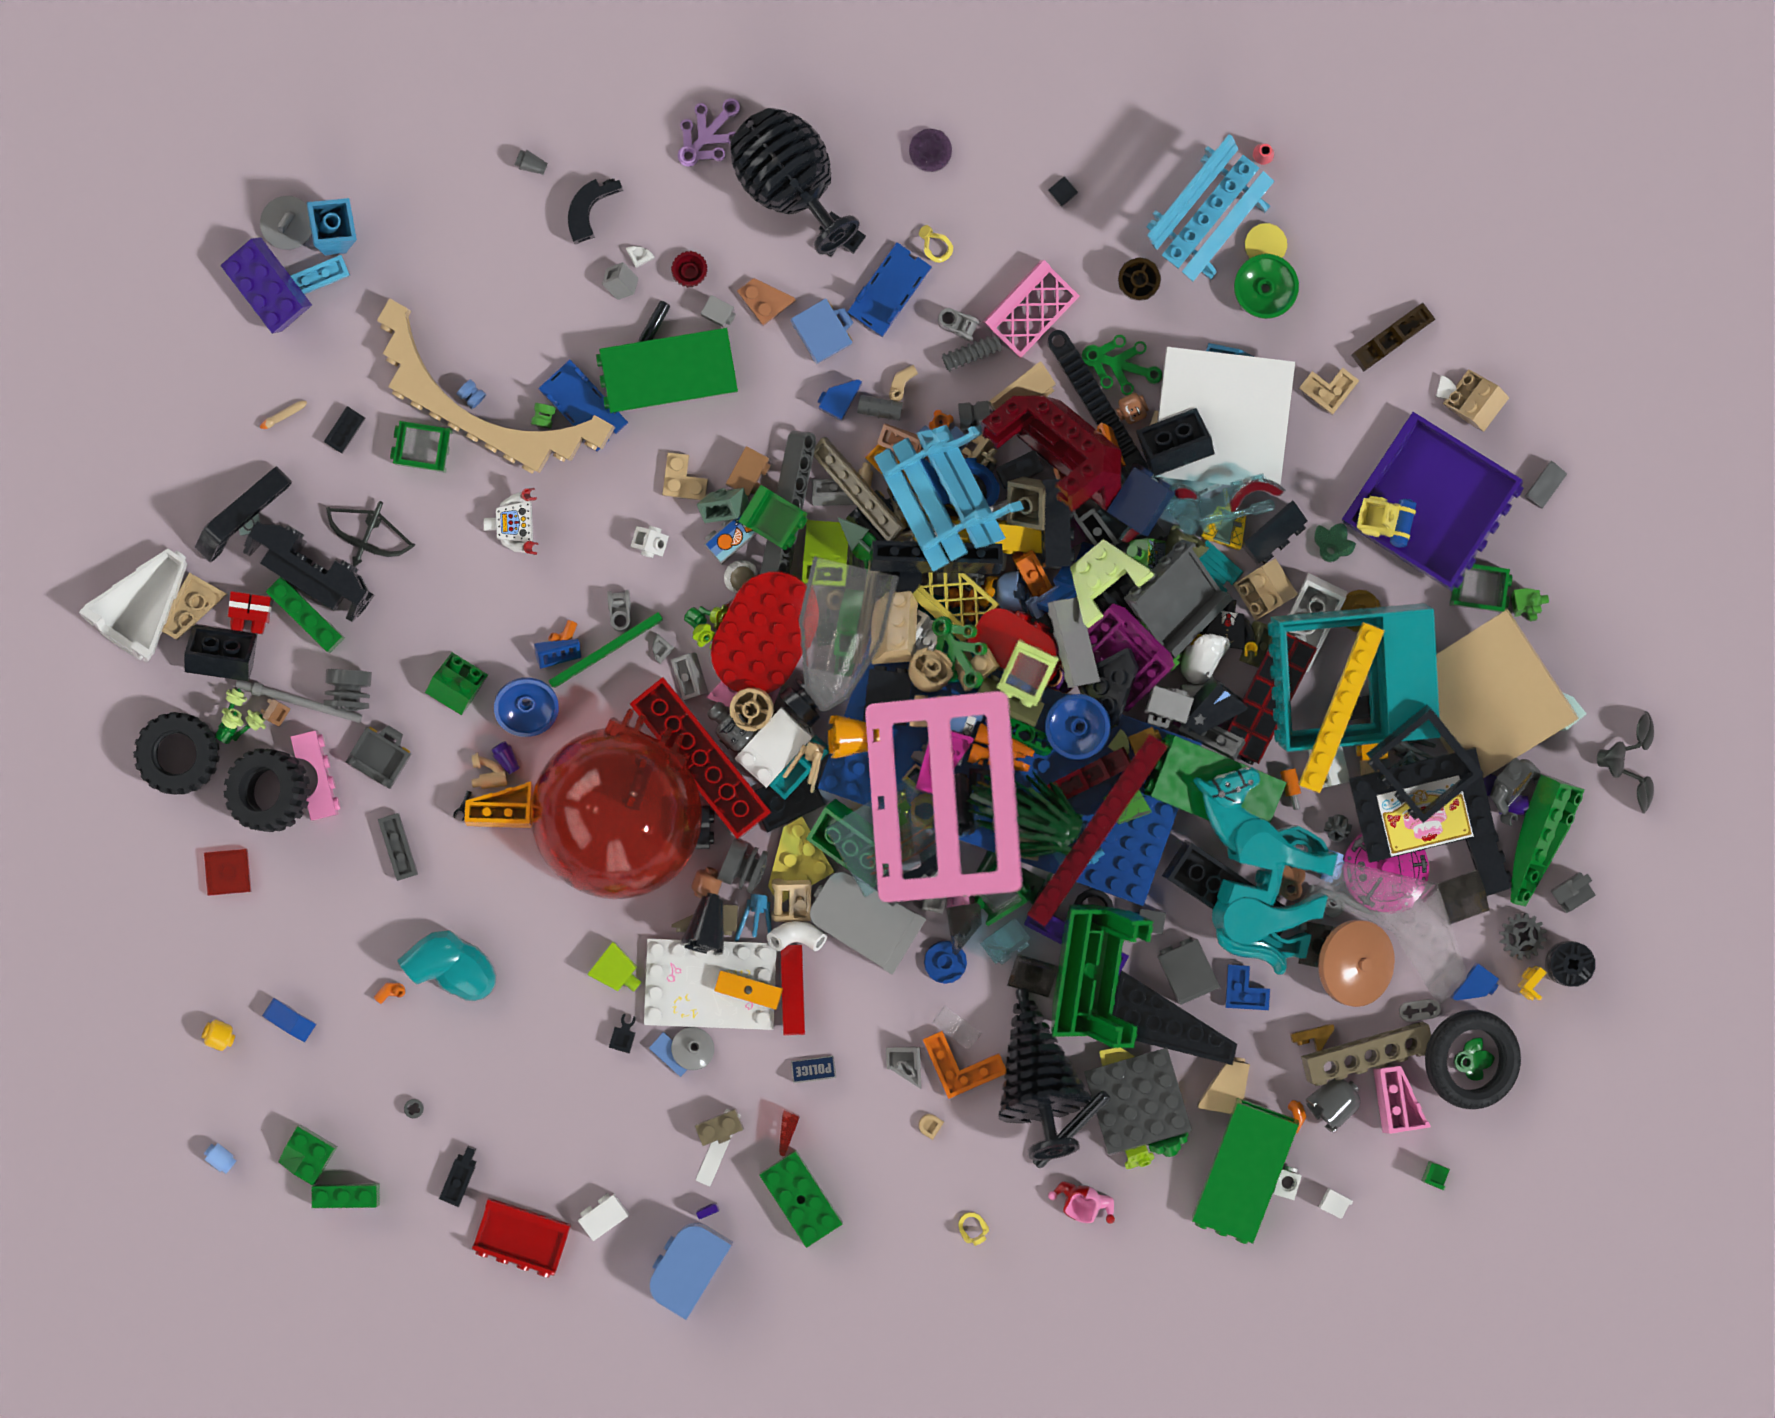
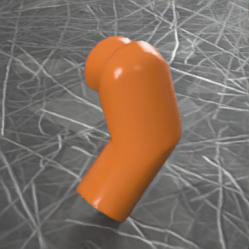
(970, 605)
(567, 634)
(390, 989)
(1298, 1112)

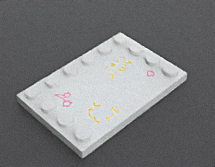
(684, 982)

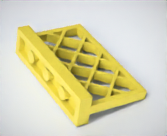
(937, 610)

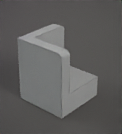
(620, 281)

